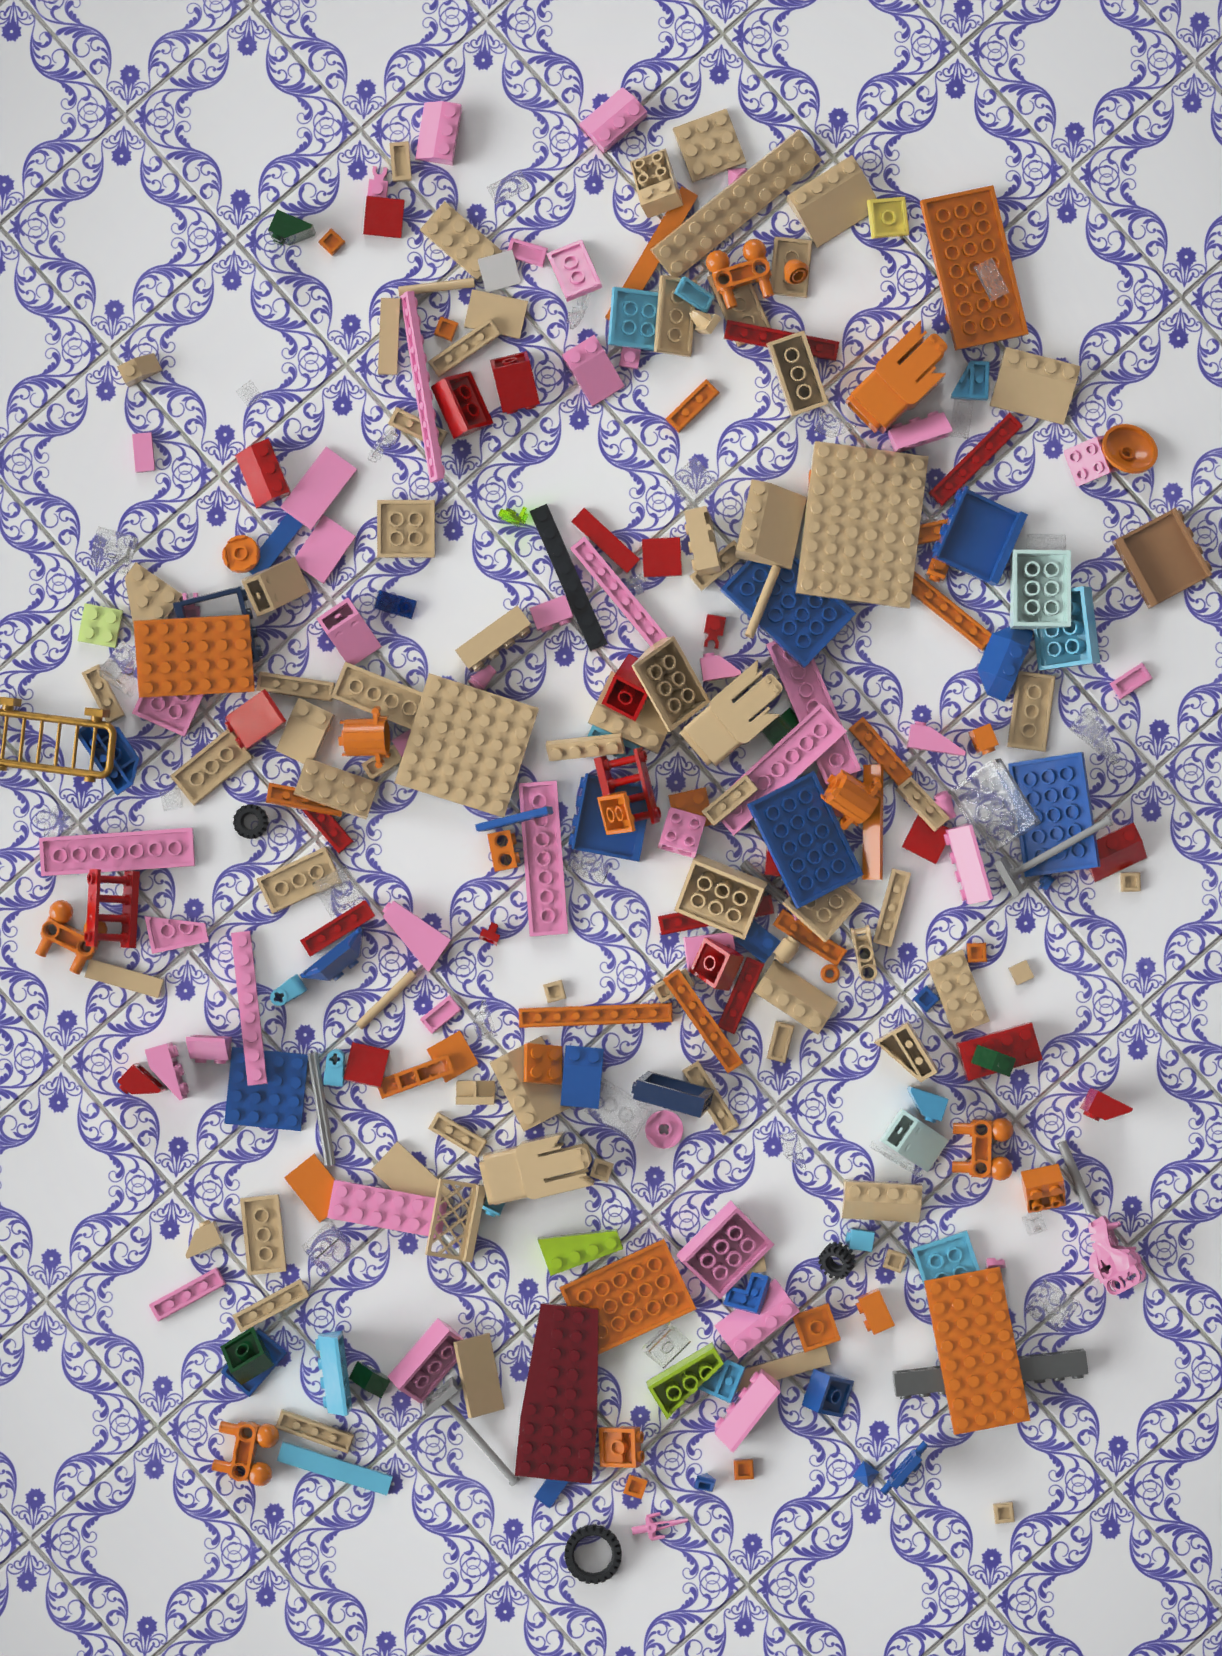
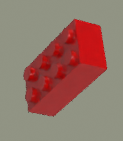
(1015, 1042)

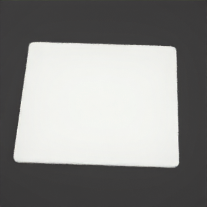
(499, 271)

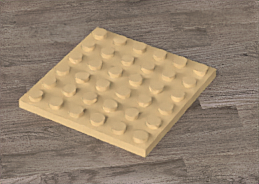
(466, 745)

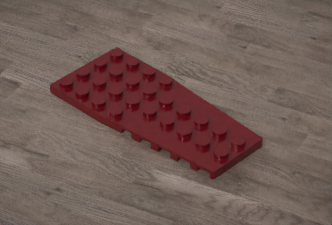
(561, 1397)

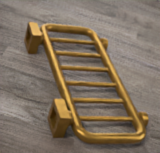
(96, 722)

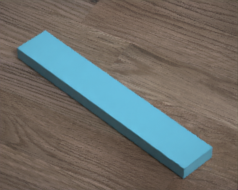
(334, 1468)

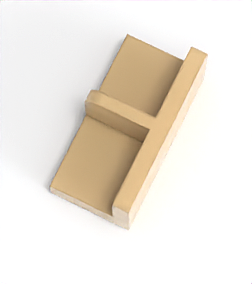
(475, 1092)

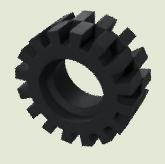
(239, 821)
(840, 1252)

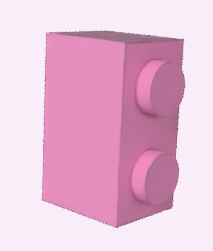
(551, 613)

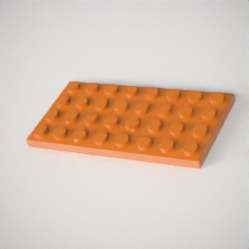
(962, 234)
(976, 1350)

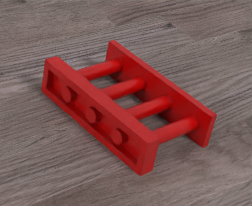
(609, 784)
(129, 912)

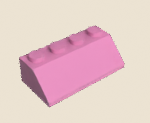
(968, 863)
(746, 1330)
(426, 1362)
(747, 1409)

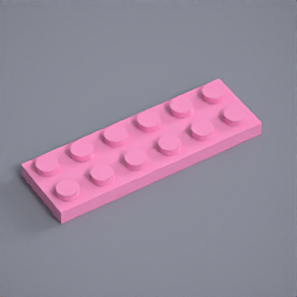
(383, 1208)

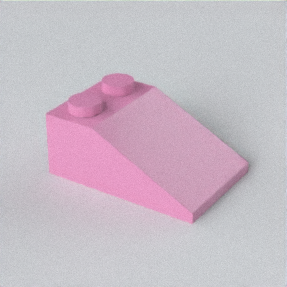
(593, 370)
(209, 1047)

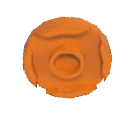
(241, 554)

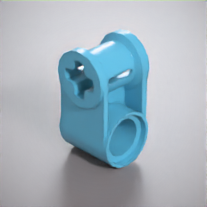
(291, 989)
(334, 1072)

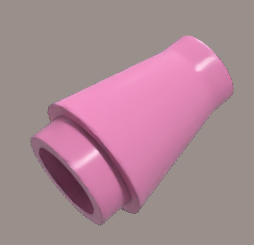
(482, 678)
(945, 802)

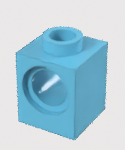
(860, 1239)

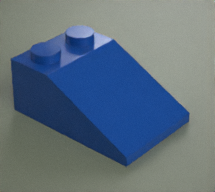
(582, 1077)

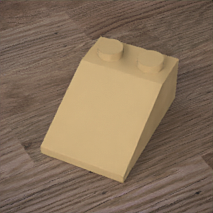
(304, 731)

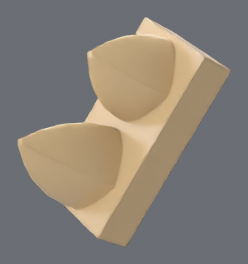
(704, 322)

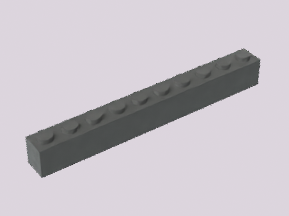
(1032, 1367)

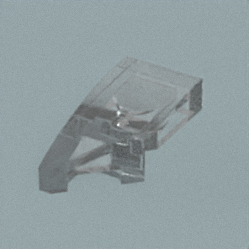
(831, 426)
(483, 1023)
(792, 1148)

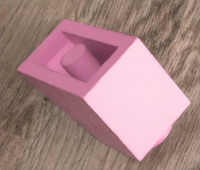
(716, 668)

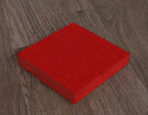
(384, 216)
(661, 557)
(924, 841)
(366, 1065)

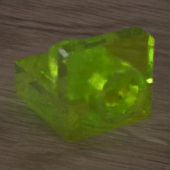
(510, 516)

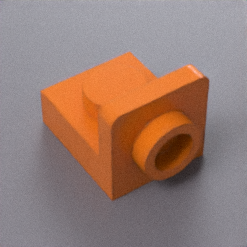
(937, 570)

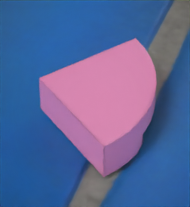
(991, 1262)

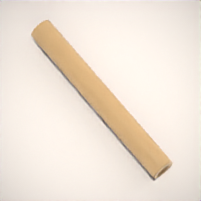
(437, 286)
(762, 602)
(386, 999)

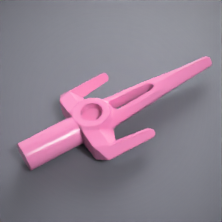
(651, 1526)

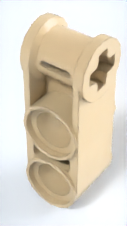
(859, 943)

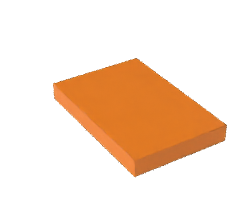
(313, 1186)

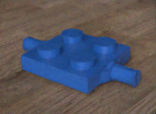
(900, 1475)

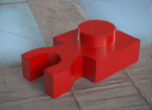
(714, 627)

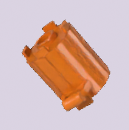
(367, 737)
(852, 797)

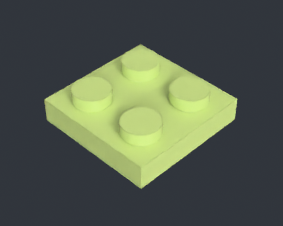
(100, 625)

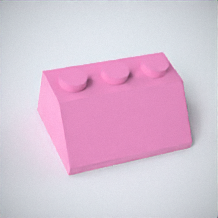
(613, 119)
(439, 132)
(919, 431)

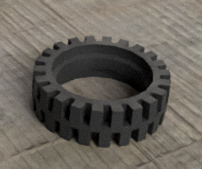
(580, 1574)

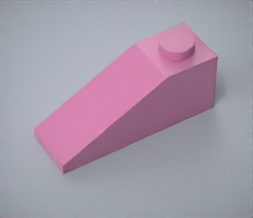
(928, 739)

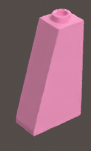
(420, 937)

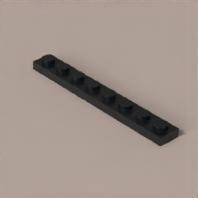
(568, 577)

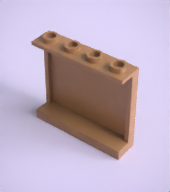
(1162, 557)

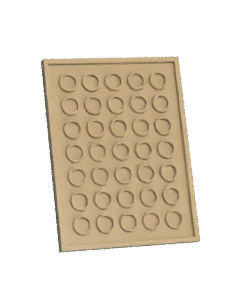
(861, 524)

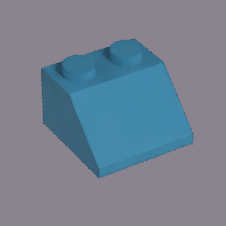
(928, 1104)

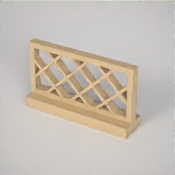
(471, 1218)

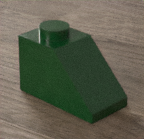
(780, 727)
(993, 1060)
(369, 1379)

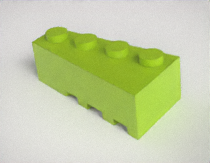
(575, 1249)
(684, 1378)

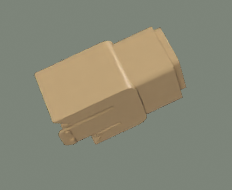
(726, 724)
(524, 1169)

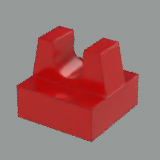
(490, 934)

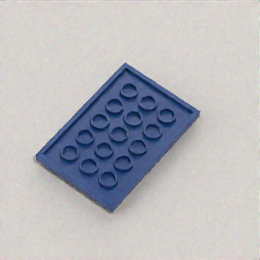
(794, 621)
(1062, 801)
(805, 839)

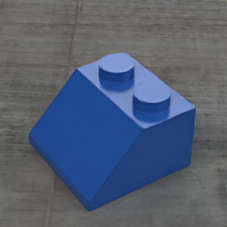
(827, 1393)

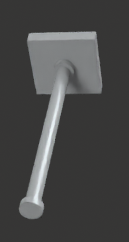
(1010, 875)
(441, 1398)

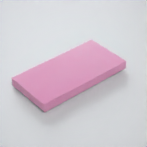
(318, 488)

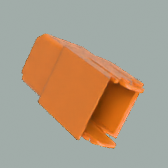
(894, 387)

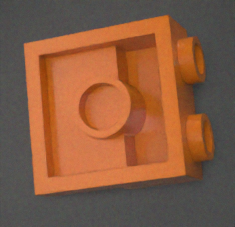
(621, 1446)

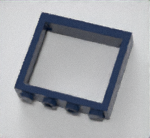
(242, 597)
(672, 1094)

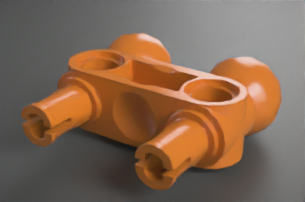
(740, 274)
(66, 935)
(999, 1167)
(245, 1451)

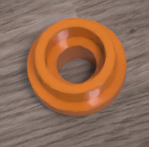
(836, 973)

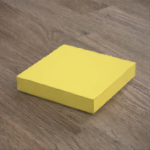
(888, 217)

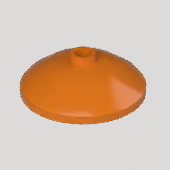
(1129, 448)

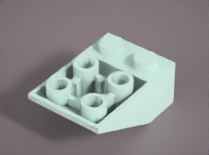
(914, 1140)

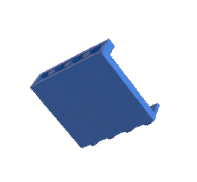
(978, 536)
(590, 829)

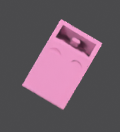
(349, 632)
(164, 1064)

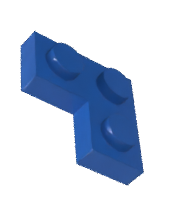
(752, 1298)

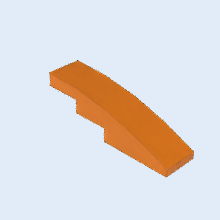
(416, 1076)

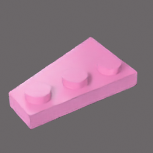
(174, 934)

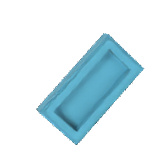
(694, 294)

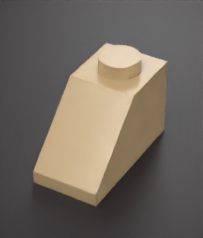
(139, 369)
(204, 1238)

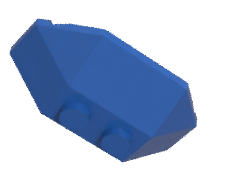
(1003, 660)
(125, 759)
(337, 959)

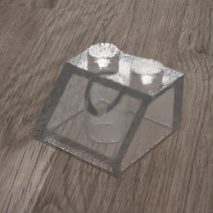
(113, 550)
(121, 669)
(1052, 1306)

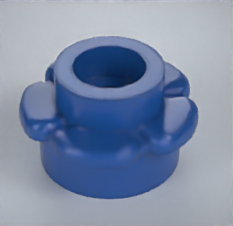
(1046, 881)

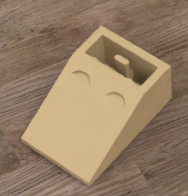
(656, 183)
(275, 586)

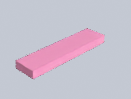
(187, 1294)

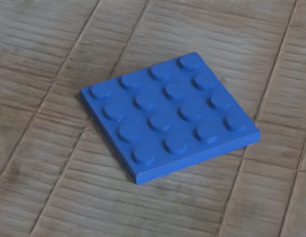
(271, 1104)

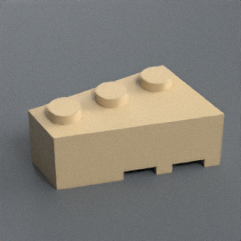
(702, 541)
(908, 1051)

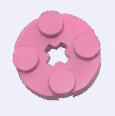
(664, 1118)

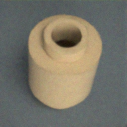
(786, 950)

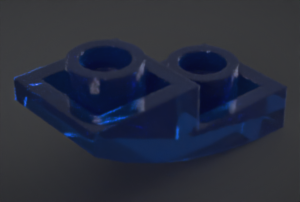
(395, 604)

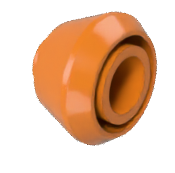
(795, 271)

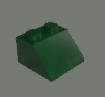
(289, 229)
(246, 1356)

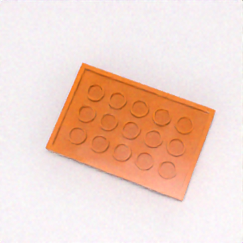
(194, 656)
(632, 1294)

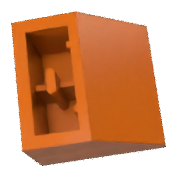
(1043, 1188)

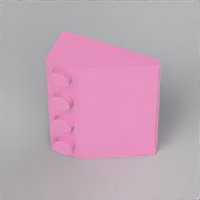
(725, 1249)

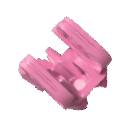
(1123, 1260)

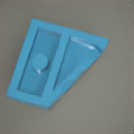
(973, 382)
(724, 1381)

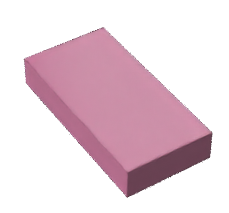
(528, 252)
(143, 452)
(1131, 681)
(440, 1014)

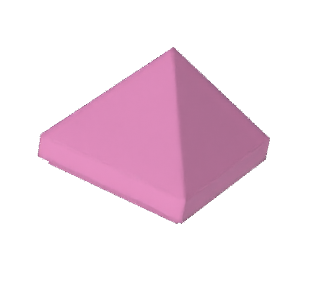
(734, 174)

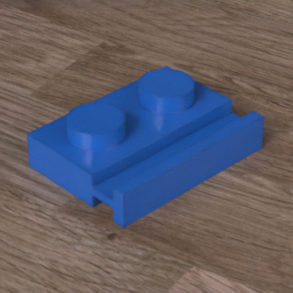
(759, 942)

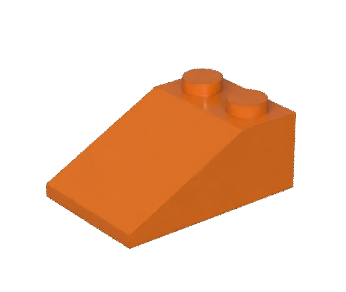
(616, 813)

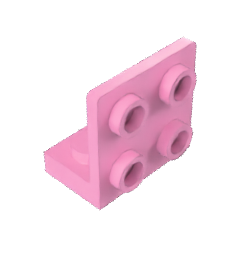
(1088, 461)
(682, 832)

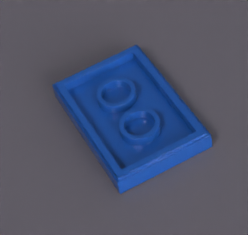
(277, 1354)

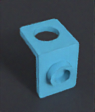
(493, 1210)

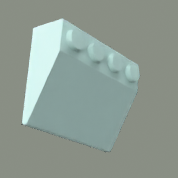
(1040, 589)

